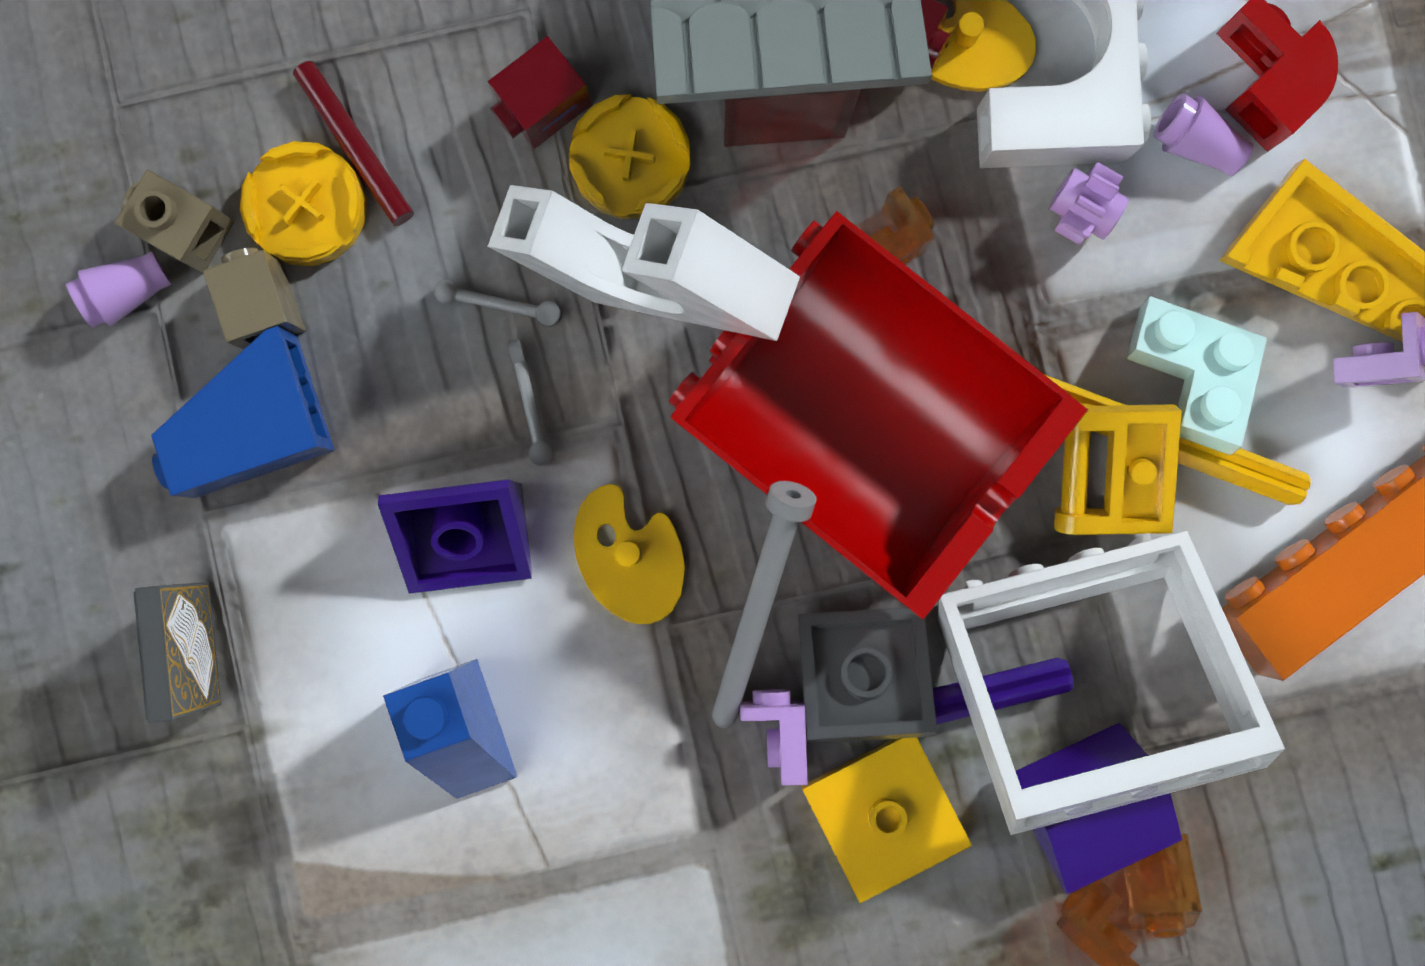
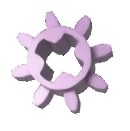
(1088, 203)

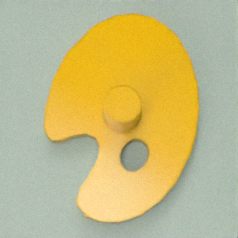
(986, 47)
(643, 568)

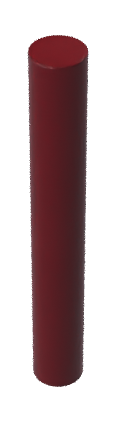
(353, 143)

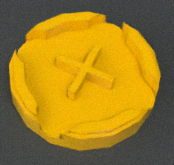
(629, 155)
(303, 204)

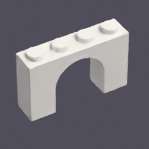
(1081, 120)
(671, 267)

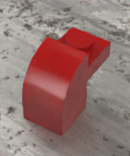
(1291, 69)

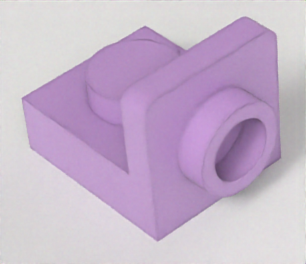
(1379, 363)
(788, 743)

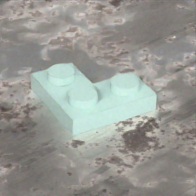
(1213, 359)

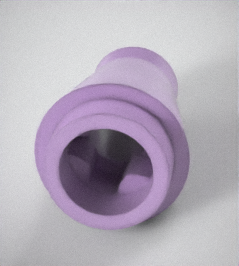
(1202, 135)
(117, 288)

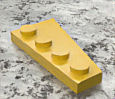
(1332, 252)

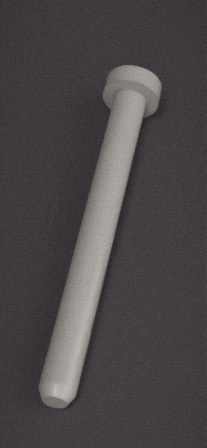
(789, 505)

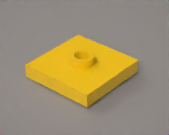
(886, 816)

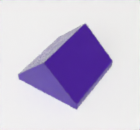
(458, 535)
(1107, 840)

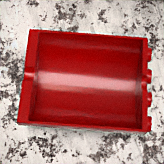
(884, 409)

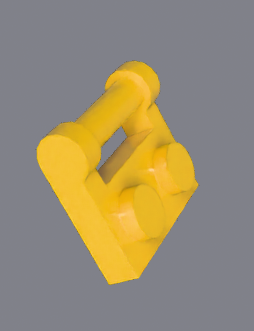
(1138, 471)

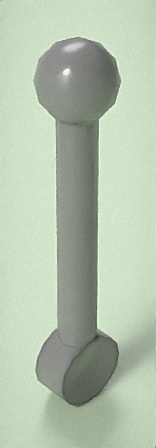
(546, 313)
(540, 452)

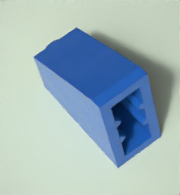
(244, 421)
(451, 730)

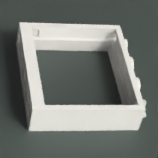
(1089, 573)

